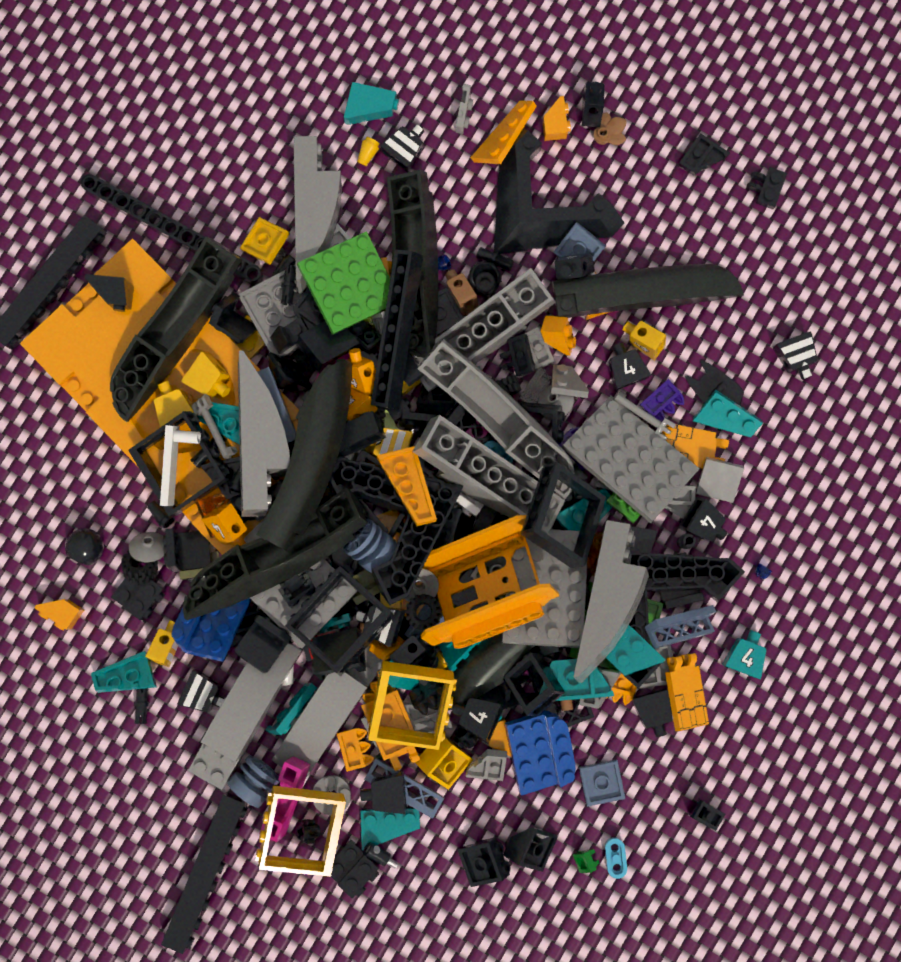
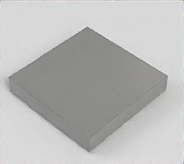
(719, 479)

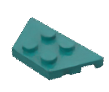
(633, 653)
(592, 687)

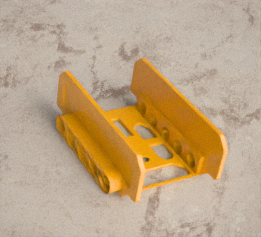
(449, 561)

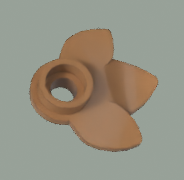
(612, 128)

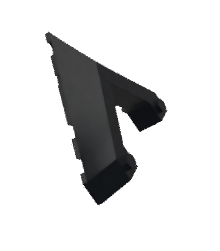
(525, 228)
(415, 543)
(674, 574)

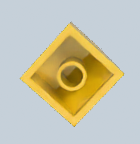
(444, 764)

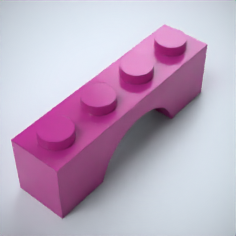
(293, 776)

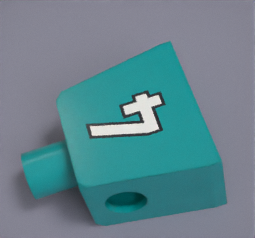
(747, 656)

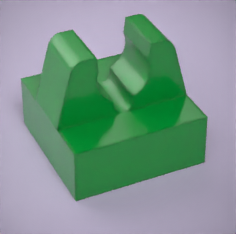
(585, 862)

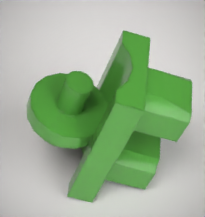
(623, 508)

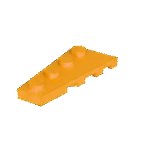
(504, 135)
(409, 482)

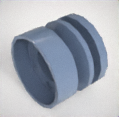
(371, 546)
(251, 785)

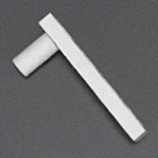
(172, 437)

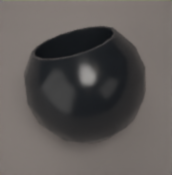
(84, 546)

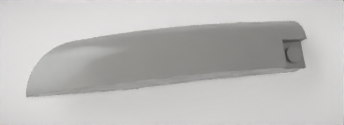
(495, 410)

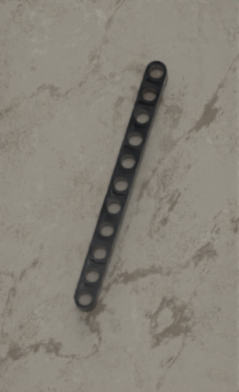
(163, 226)

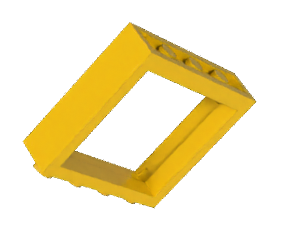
(404, 736)
(296, 865)

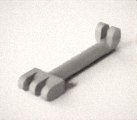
(202, 407)
(661, 426)

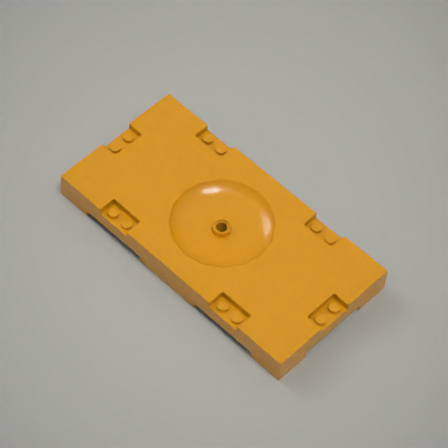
(87, 340)

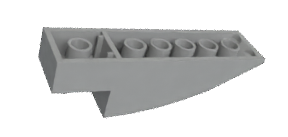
(316, 202)
(496, 320)
(262, 440)
(480, 471)
(613, 598)
(327, 713)
(240, 719)

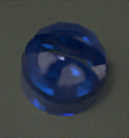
(444, 263)
(762, 571)

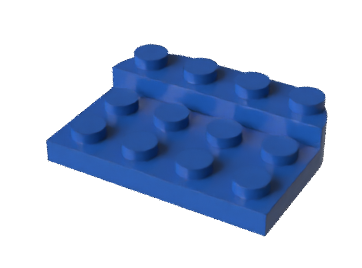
(211, 633)
(540, 752)

